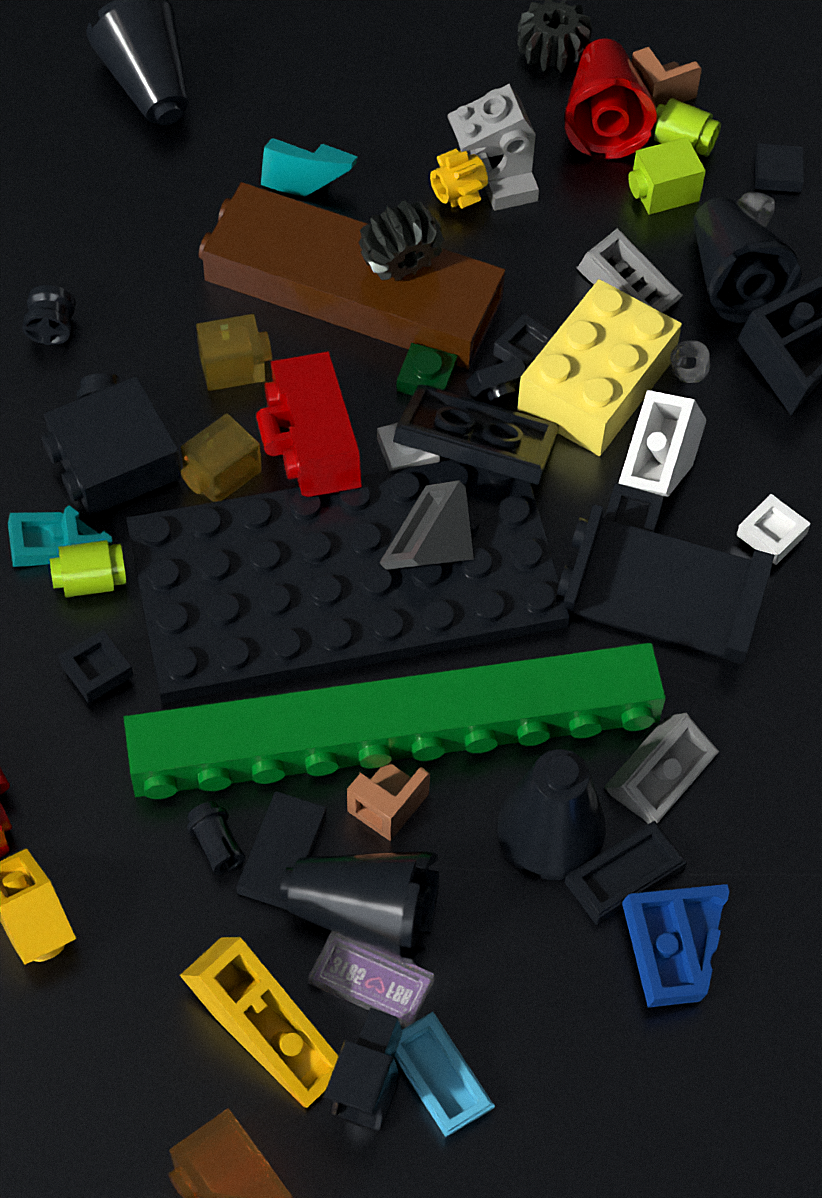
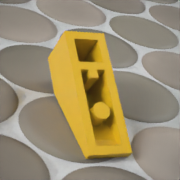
(262, 1017)

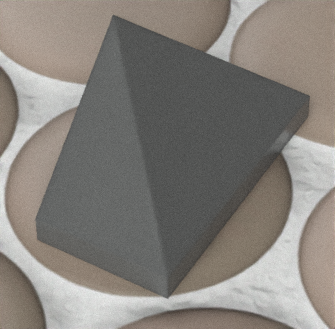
(433, 530)

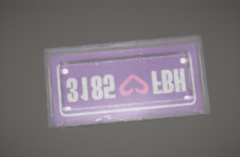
(371, 978)

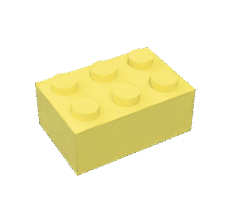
(599, 366)

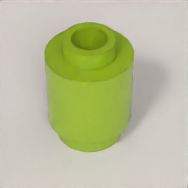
(682, 120)
(88, 568)

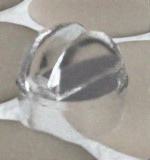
(758, 206)
(679, 361)

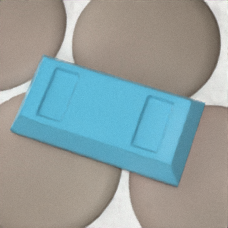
(441, 1075)

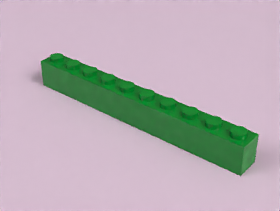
(393, 720)

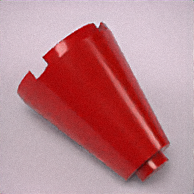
(608, 103)

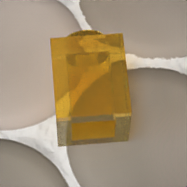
(232, 352)
(220, 459)

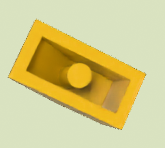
(31, 910)

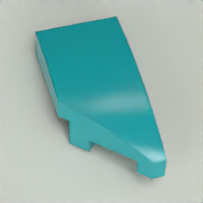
(302, 171)
(39, 534)

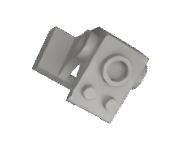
(498, 127)

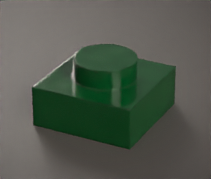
(426, 367)

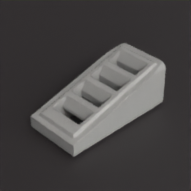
(628, 258)

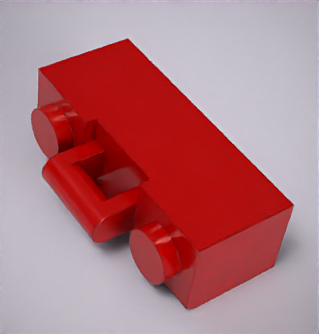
(320, 437)

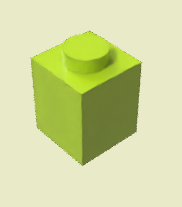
(667, 175)

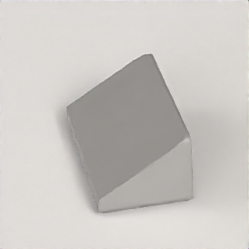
(662, 768)

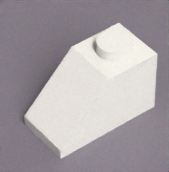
(663, 443)

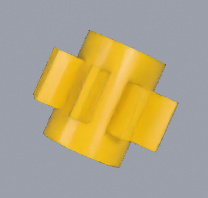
(459, 178)

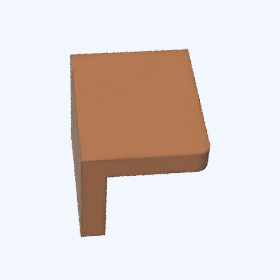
(667, 80)
(387, 798)

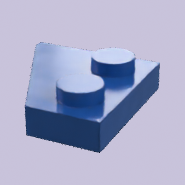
(675, 940)

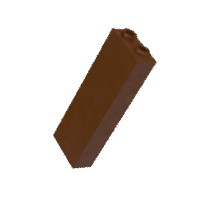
(316, 267)

